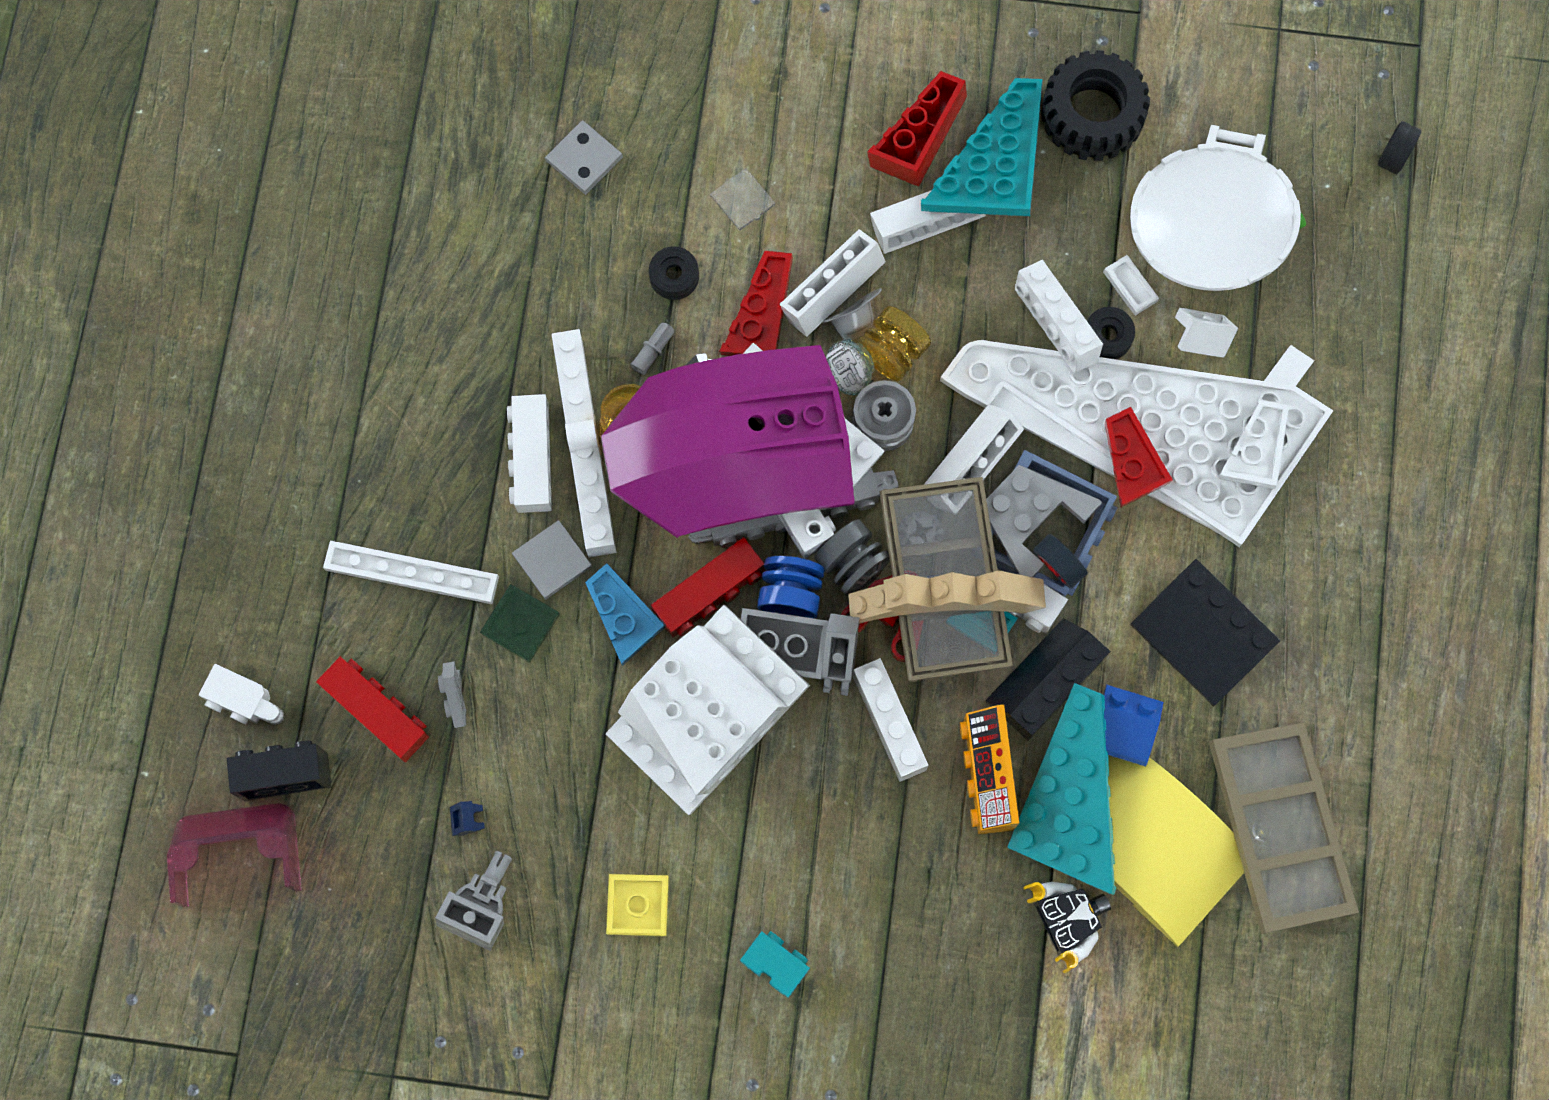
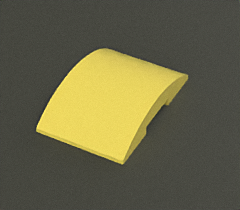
(1168, 848)

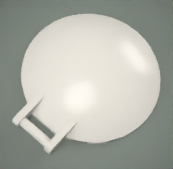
(1216, 214)

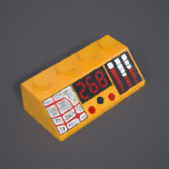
(990, 770)

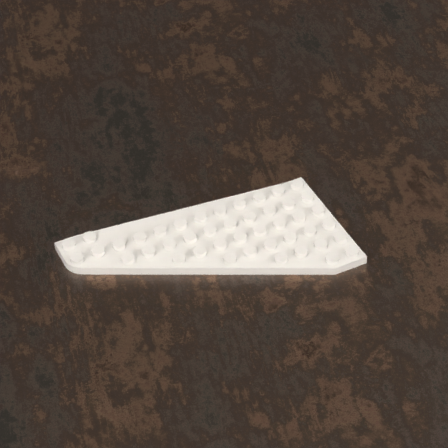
(1185, 413)

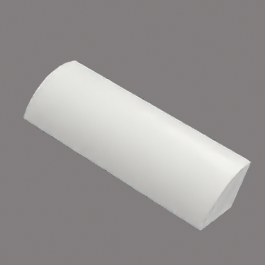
(906, 223)

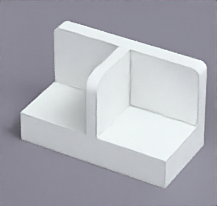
(1205, 332)

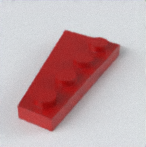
(760, 310)

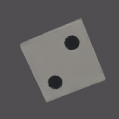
(584, 157)

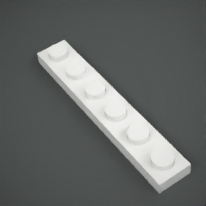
(411, 572)

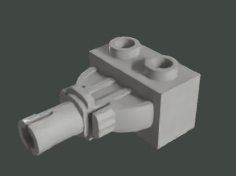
(474, 910)

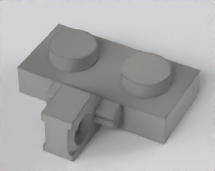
(451, 684)

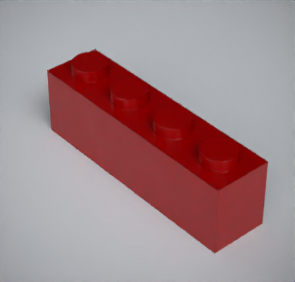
(708, 588)
(373, 709)

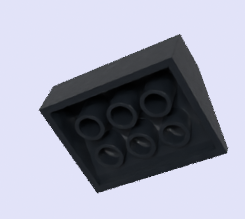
(1205, 632)

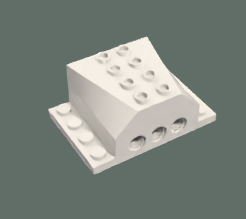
(704, 707)

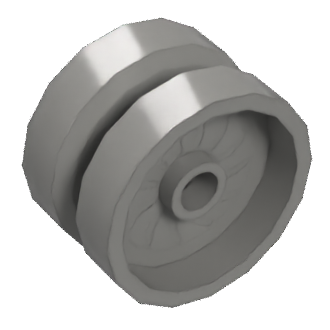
(895, 404)

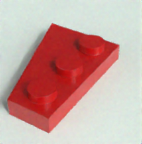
(1134, 458)

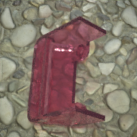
(271, 825)

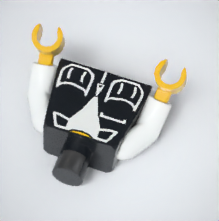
(1069, 918)

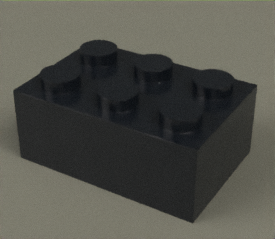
(278, 771)

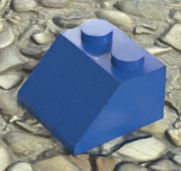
(1130, 724)

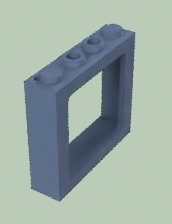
(1092, 535)

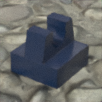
(463, 820)

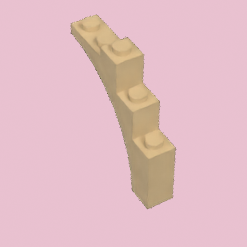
(948, 592)

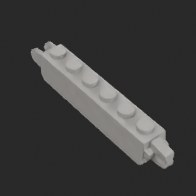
(865, 496)

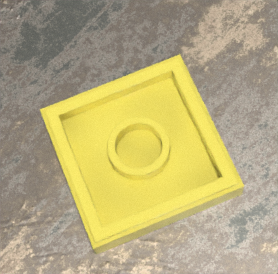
(637, 905)

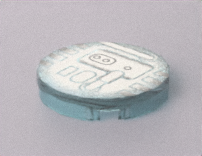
(850, 366)

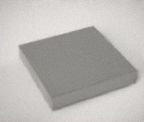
(552, 560)

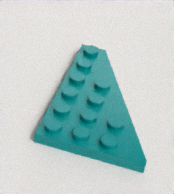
(998, 161)
(1069, 806)

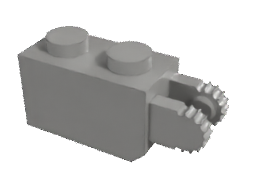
(840, 651)

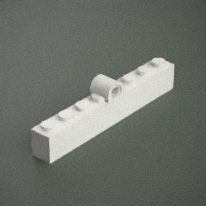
(583, 443)

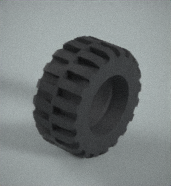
(1102, 74)

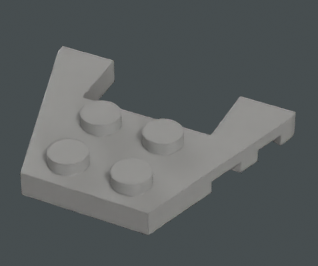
(1023, 505)

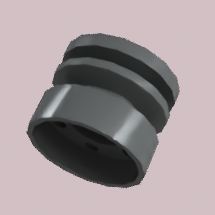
(849, 553)

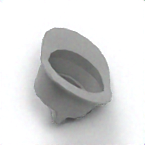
(856, 318)

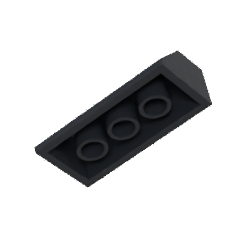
(1047, 677)

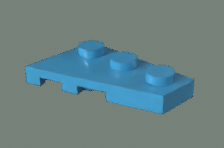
(623, 613)

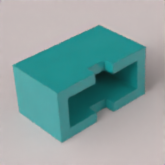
(780, 965)

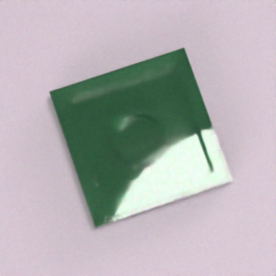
(519, 623)

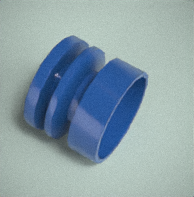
(791, 586)

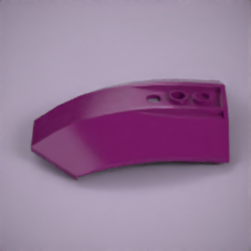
(696, 464)

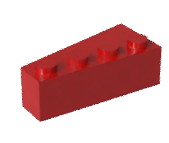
(917, 136)

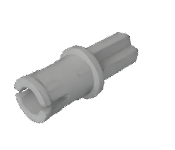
(652, 348)

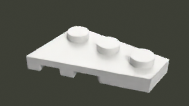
(1259, 448)

